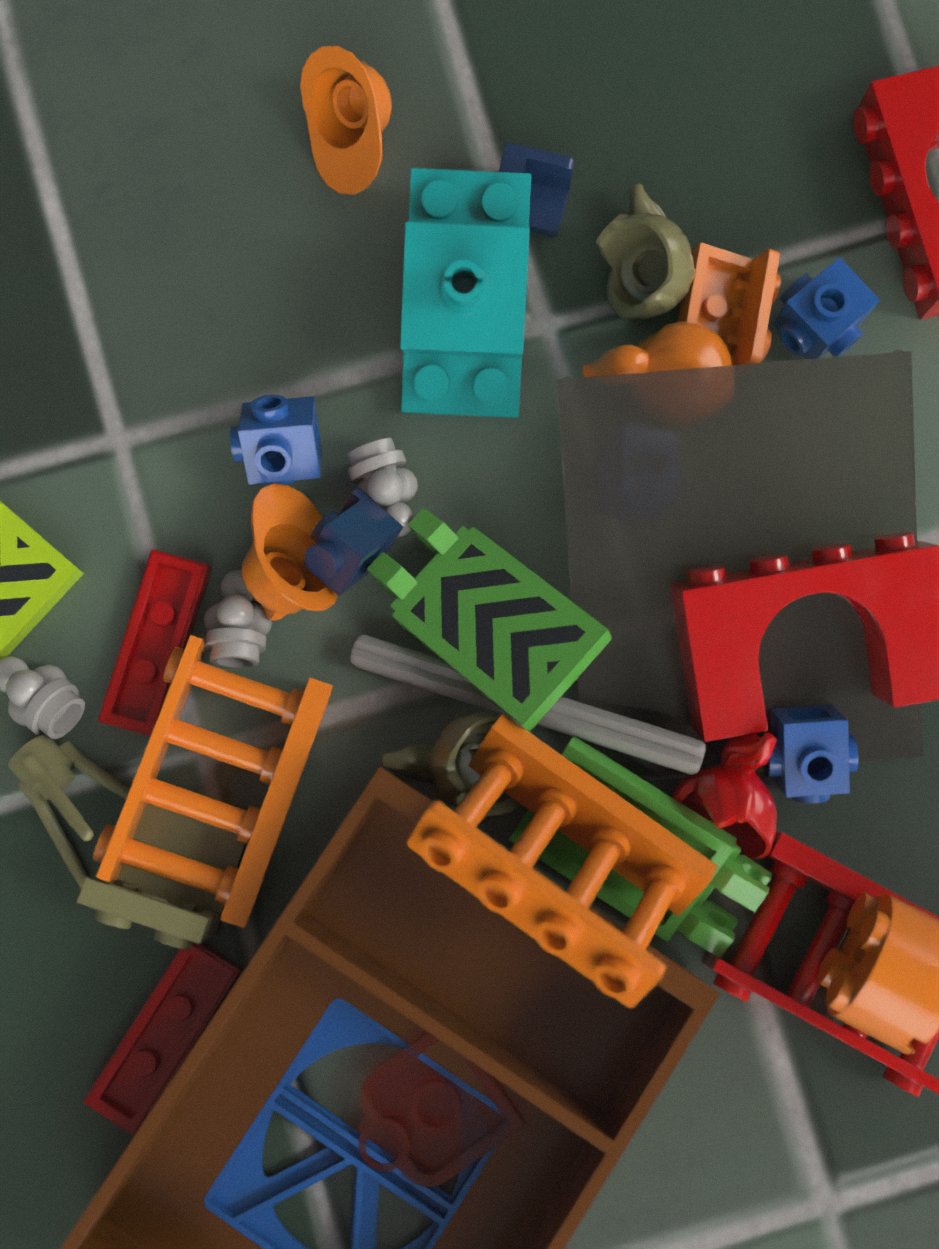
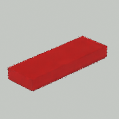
(158, 622)
(162, 1035)

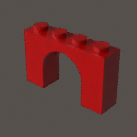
(899, 129)
(726, 615)

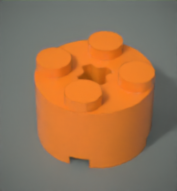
(886, 972)

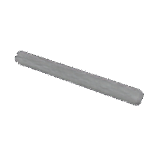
(565, 716)

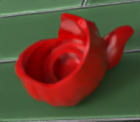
(735, 795)

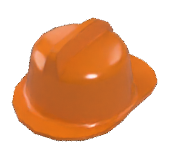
(345, 115)
(275, 562)

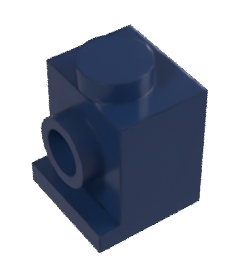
(350, 541)

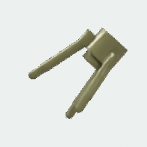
(45, 775)

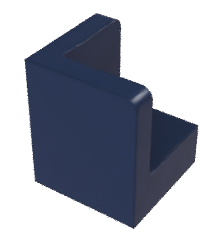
(549, 184)

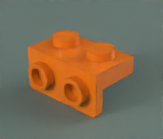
(734, 299)

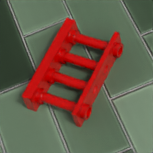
(792, 868)

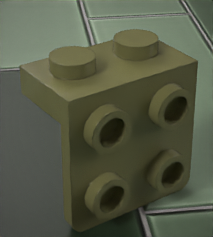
(172, 908)

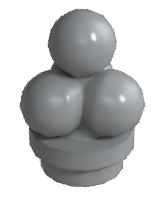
(383, 479)
(236, 626)
(40, 697)

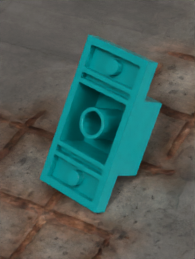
(465, 292)

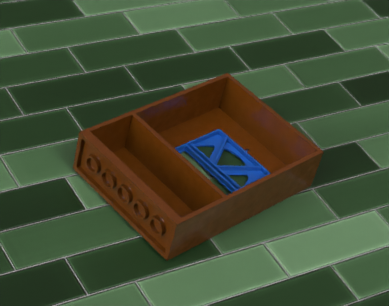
(383, 956)

